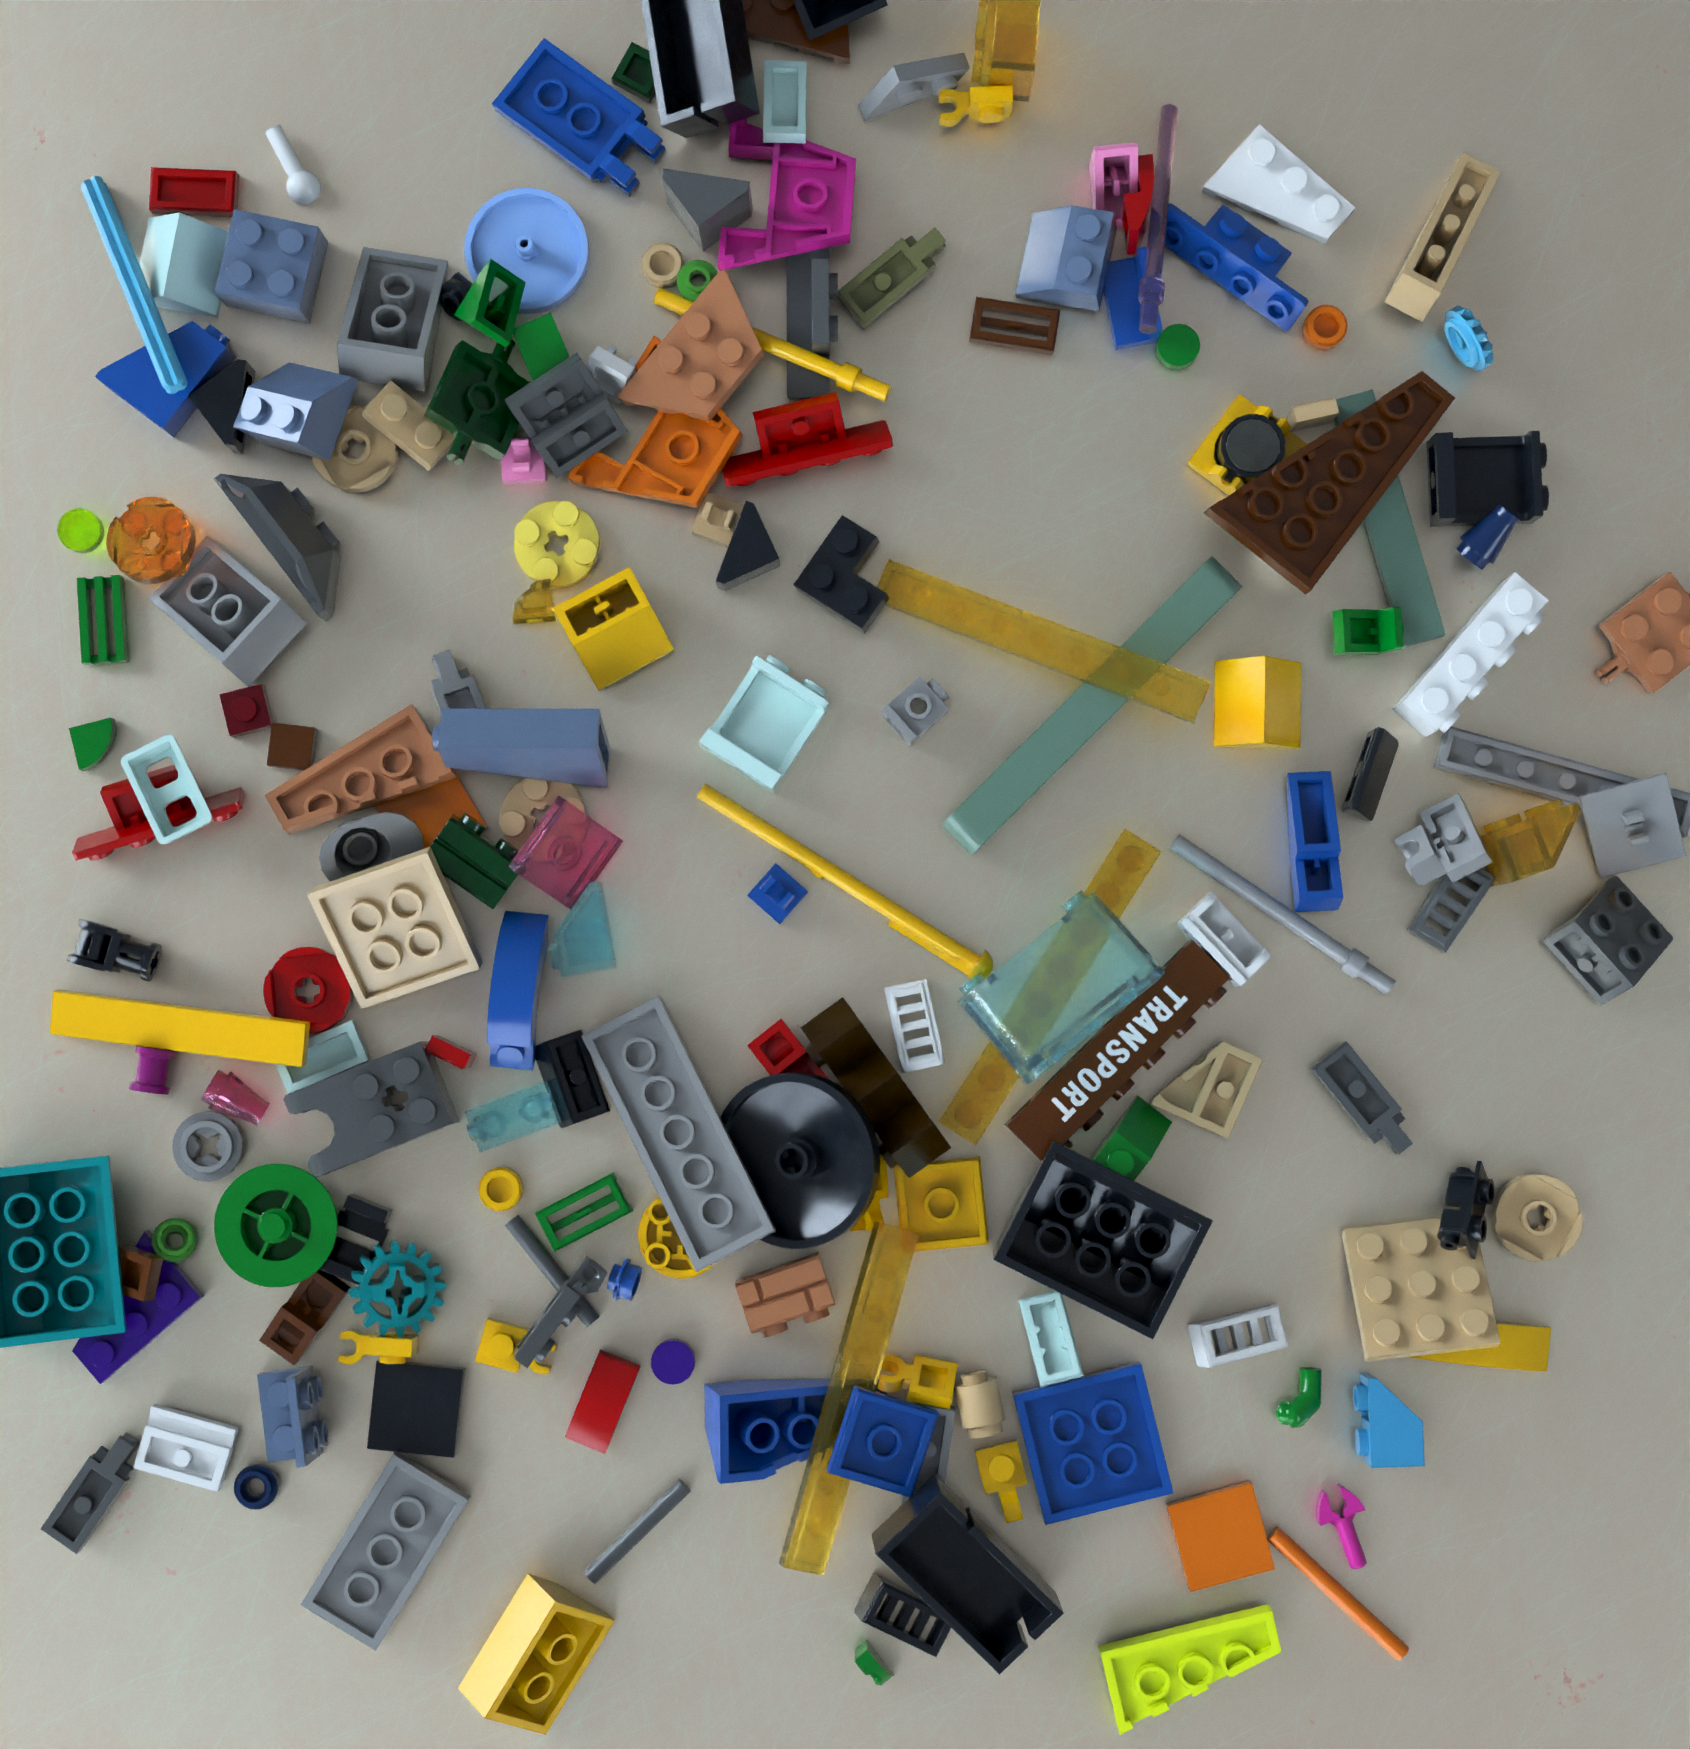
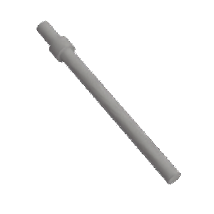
(1352, 961)

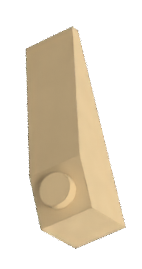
(1442, 237)

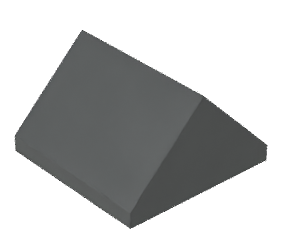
(707, 203)

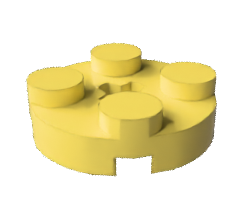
(564, 520)

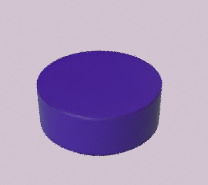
(673, 1361)

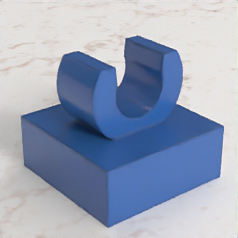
(777, 893)

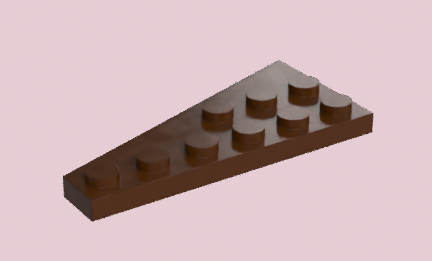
(1321, 494)

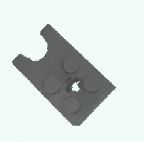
(363, 1109)

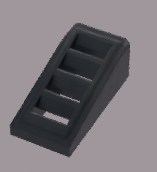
(871, 1600)

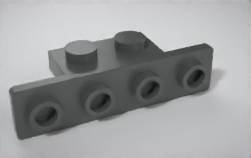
(809, 319)

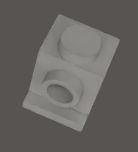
(912, 725)

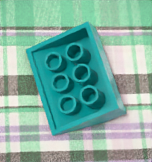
(59, 1252)

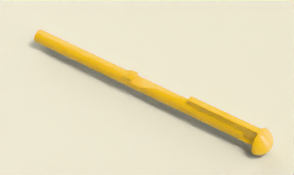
(900, 918)

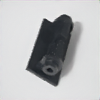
(1468, 1224)

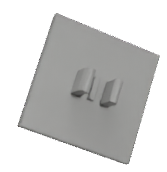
(1632, 825)

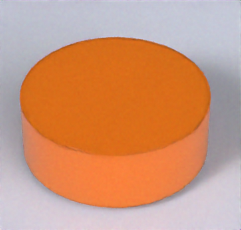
(1324, 327)

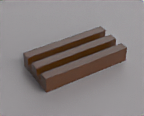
(1009, 341)

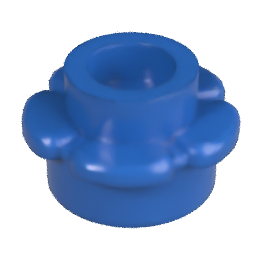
(624, 1280)

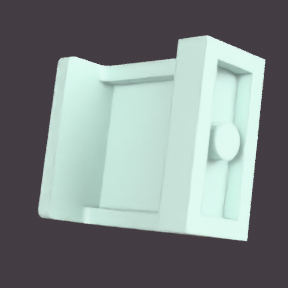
(766, 722)

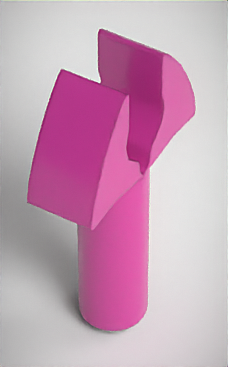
(1343, 1524)

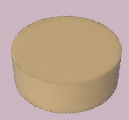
(661, 265)

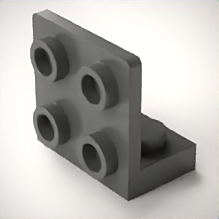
(1609, 942)

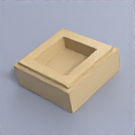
(1312, 414)

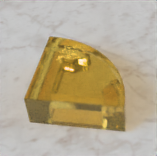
(535, 604)

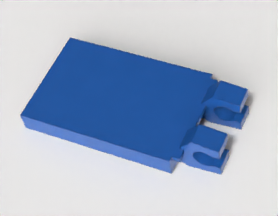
(577, 116)

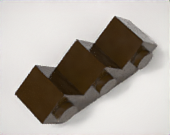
(866, 1073)

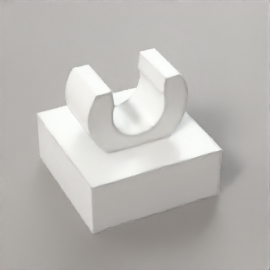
(610, 371)

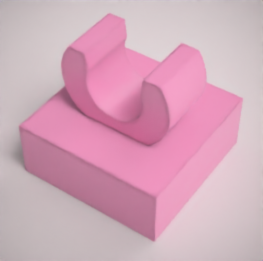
(523, 463)

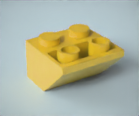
(613, 628)

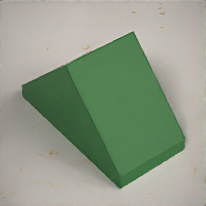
(493, 303)

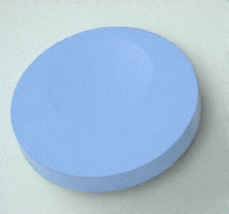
(535, 240)

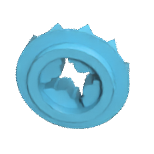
(1468, 338)

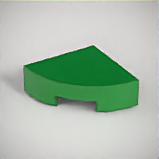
(92, 742)
(871, 1663)

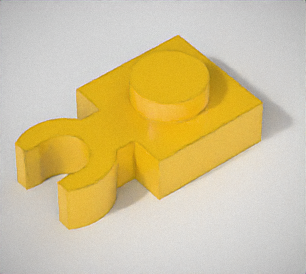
(498, 1347)
(927, 1380)

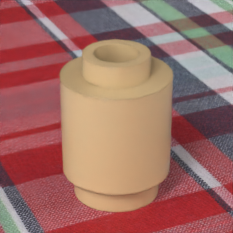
(979, 1404)

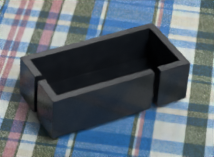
(700, 63)
(966, 1573)

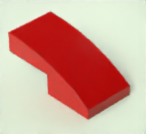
(1137, 205)
(782, 1052)
(602, 1401)

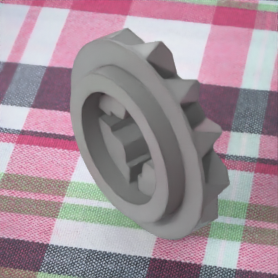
(187, 1146)

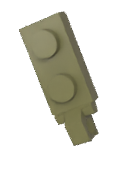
(890, 276)

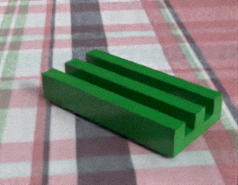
(99, 584)
(616, 1195)

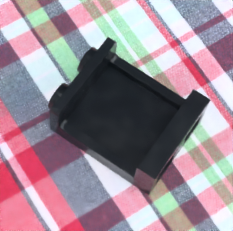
(1479, 473)

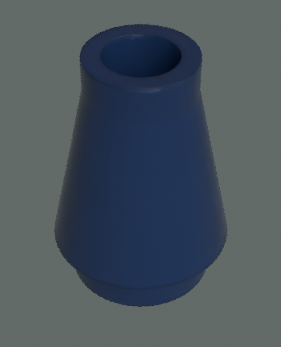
(1487, 537)

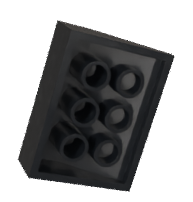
(1101, 1239)

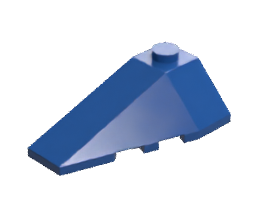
(761, 1424)

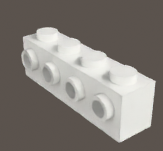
(1470, 654)

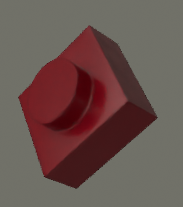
(247, 710)

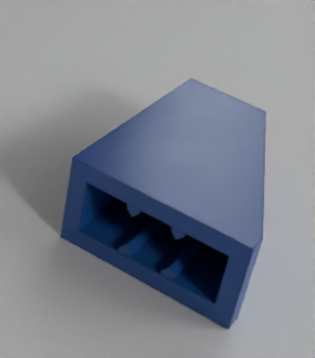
(135, 379)

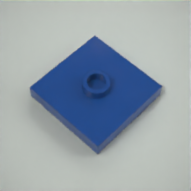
(882, 1441)

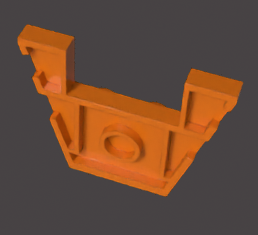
(671, 462)

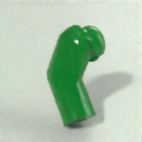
(1305, 1403)

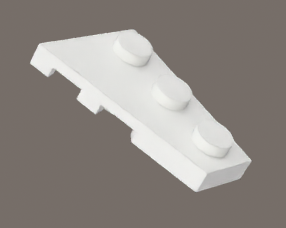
(1277, 184)

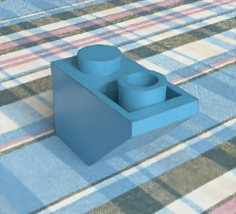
(1389, 1429)

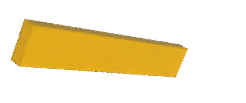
(180, 1028)

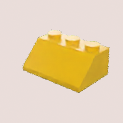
(535, 1655)

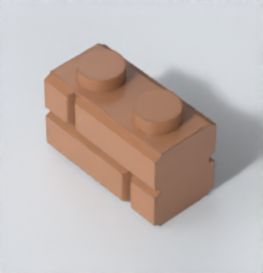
(785, 1294)

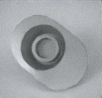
(367, 843)

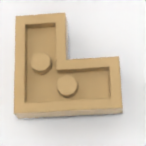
(404, 424)

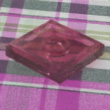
(565, 852)

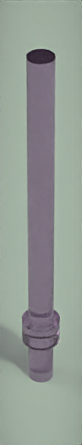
(1152, 287)

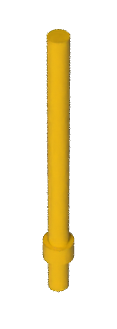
(846, 376)

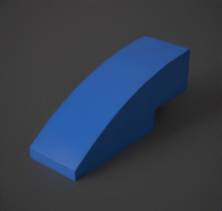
(1313, 842)

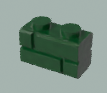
(474, 859)

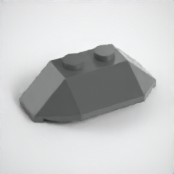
(290, 536)

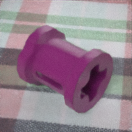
(152, 1070)

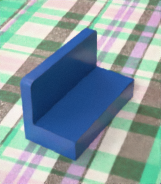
(1123, 303)

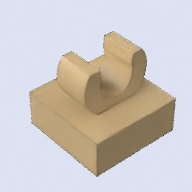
(717, 519)

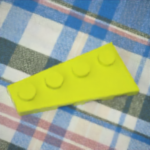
(1169, 1664)

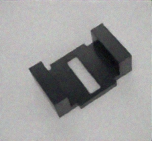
(363, 1218)

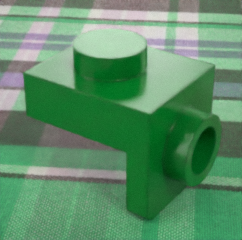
(1367, 631)

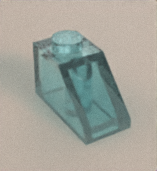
(584, 936)

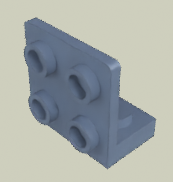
(292, 1415)

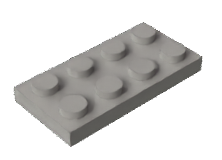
(385, 1550)

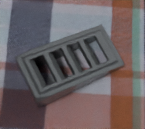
(1473, 898)

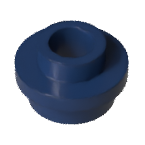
(244, 1492)

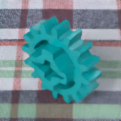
(417, 1288)

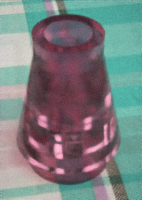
(234, 1098)

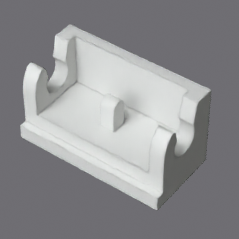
(1223, 939)

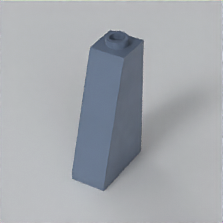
(526, 743)

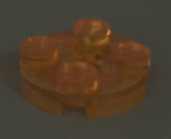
(168, 557)

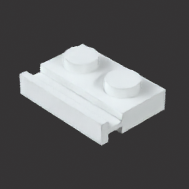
(186, 1447)

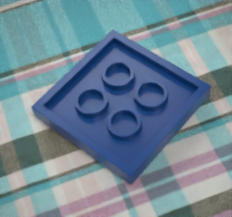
(1092, 1443)

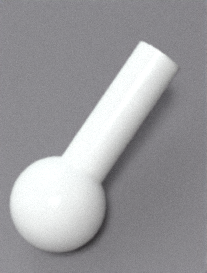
(302, 185)

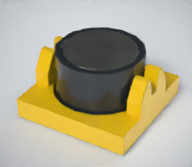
(1247, 446)

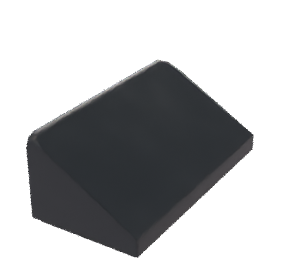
(1370, 774)
(571, 1078)

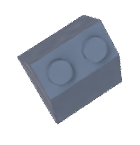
(1067, 257)
(297, 409)

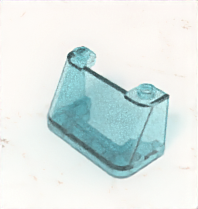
(1060, 987)

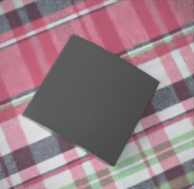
(566, 415)

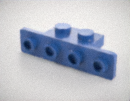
(1238, 260)

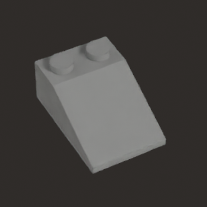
(392, 319)
(229, 611)

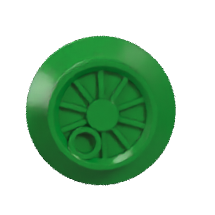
(276, 1225)

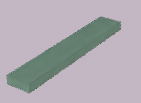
(1398, 550)

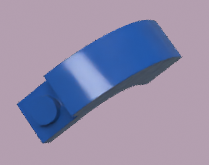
(515, 989)

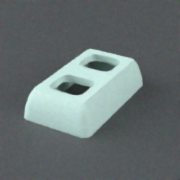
(157, 799)

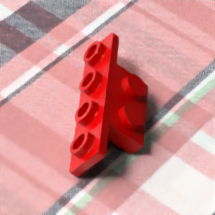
(803, 437)
(131, 822)

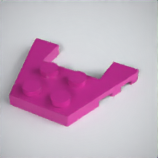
(806, 205)

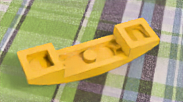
(1519, 1349)

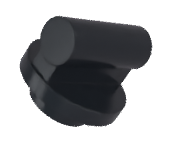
(453, 293)

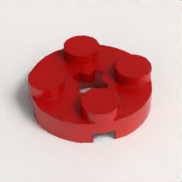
(290, 973)

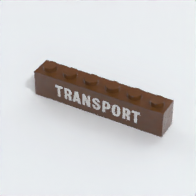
(1118, 1050)

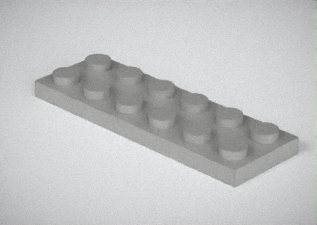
(678, 1134)

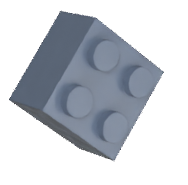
(271, 266)

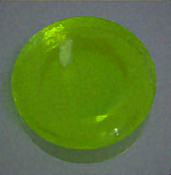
(80, 530)

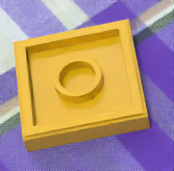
(943, 1204)

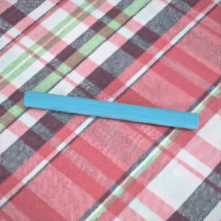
(134, 285)

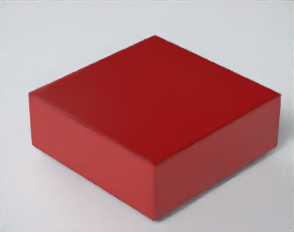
(450, 1052)

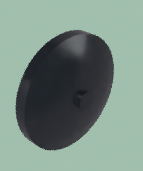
(806, 1155)

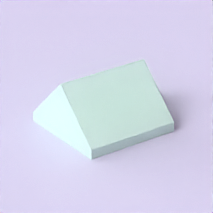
(183, 263)

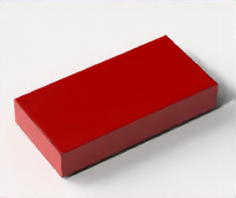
(193, 191)

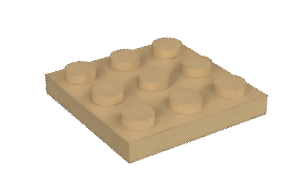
(395, 928)
(1417, 1294)

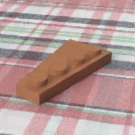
(368, 771)

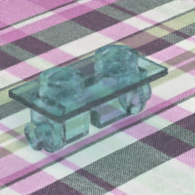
(512, 1116)

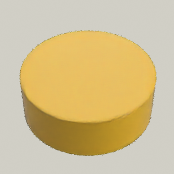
(500, 1188)

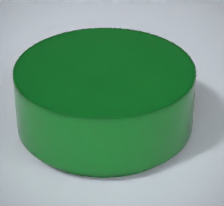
(1177, 346)

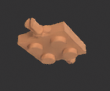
(1650, 635)

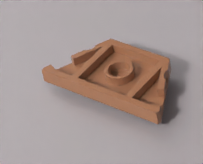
(699, 358)

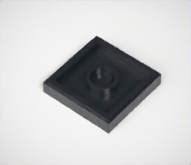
(416, 1408)

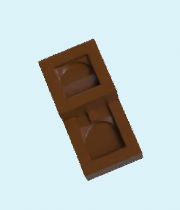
(304, 1315)

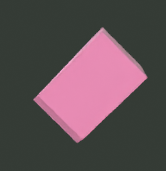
(1113, 174)

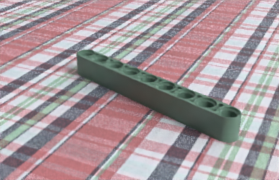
(1086, 710)

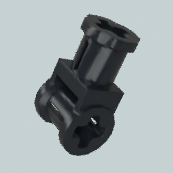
(107, 949)

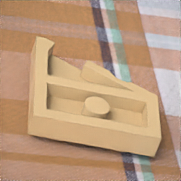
(1211, 1089)

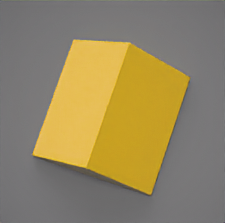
(1257, 703)

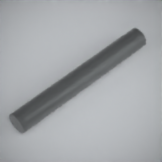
(547, 1264)
(637, 1531)

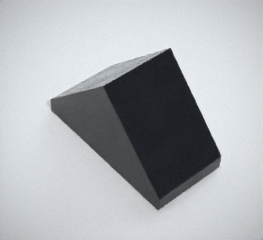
(221, 400)
(748, 552)

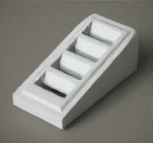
(922, 1061)
(1203, 1346)

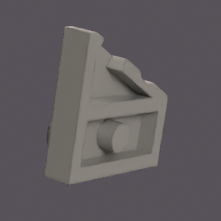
(912, 83)

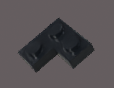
(833, 576)

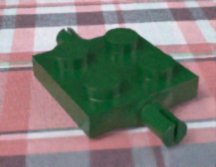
(473, 403)

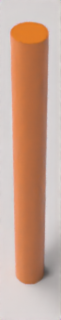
(1338, 1593)

